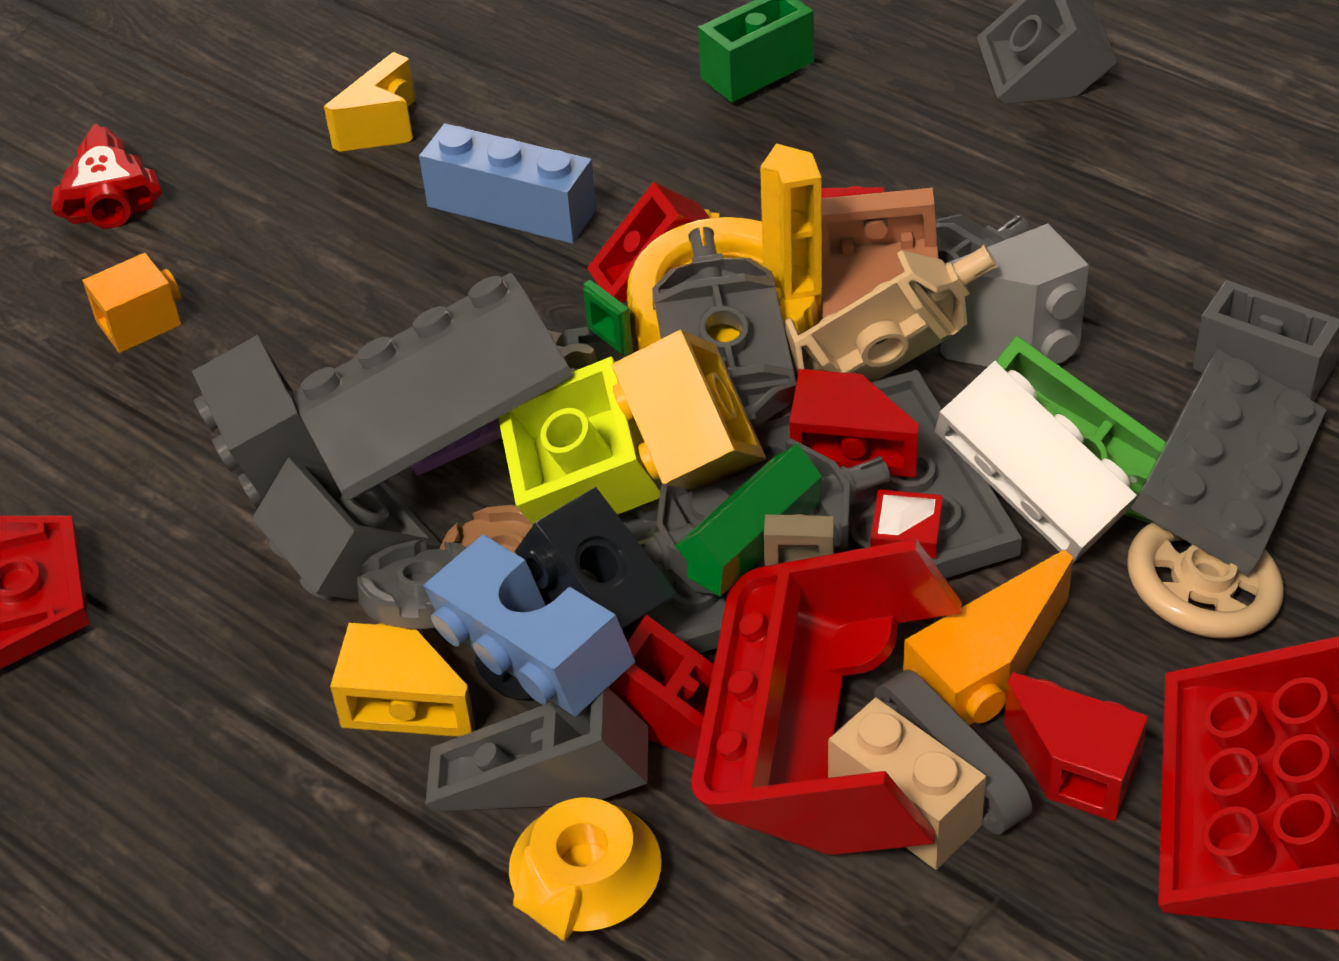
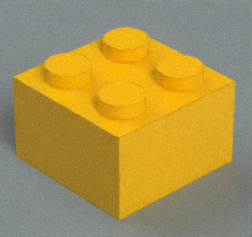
(686, 412)

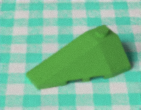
(1105, 428)

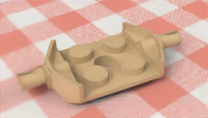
(909, 311)

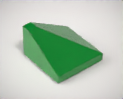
(607, 318)

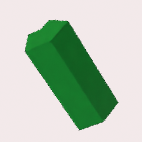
(733, 534)

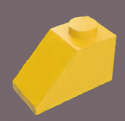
(398, 684)

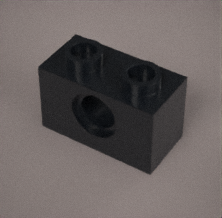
(595, 539)

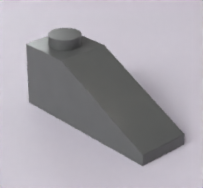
(542, 758)

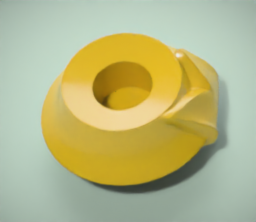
(584, 866)

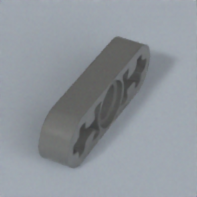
(1005, 794)

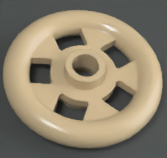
(1205, 581)

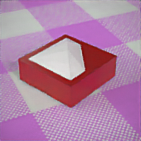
(907, 517)

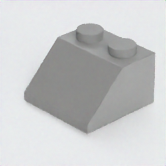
(1031, 295)

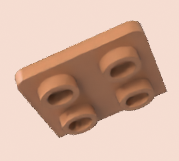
(864, 237)

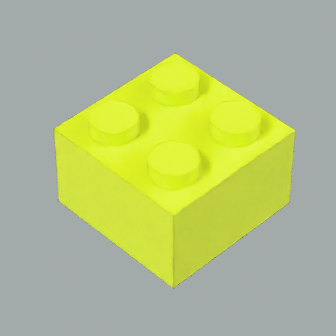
(573, 443)

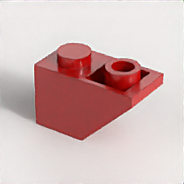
(1075, 744)

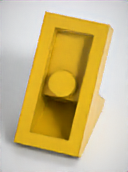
(373, 108)

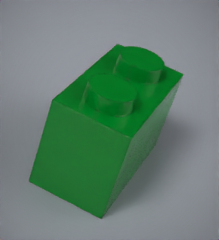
(755, 46)

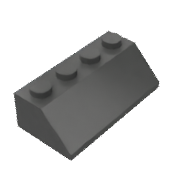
(429, 384)

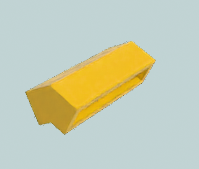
(792, 221)

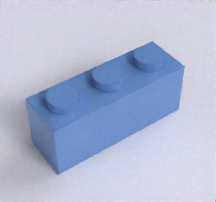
(508, 182)

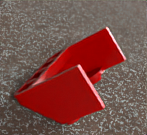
(778, 688)

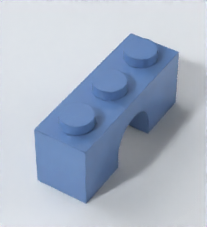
(554, 650)

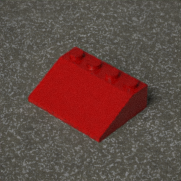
(1253, 788)

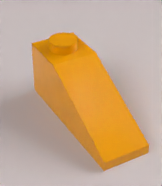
(976, 651)

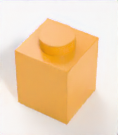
(133, 301)

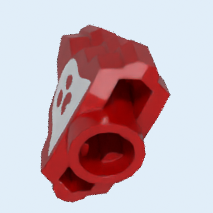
(104, 183)

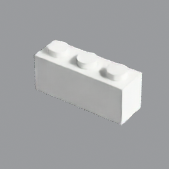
(1035, 460)

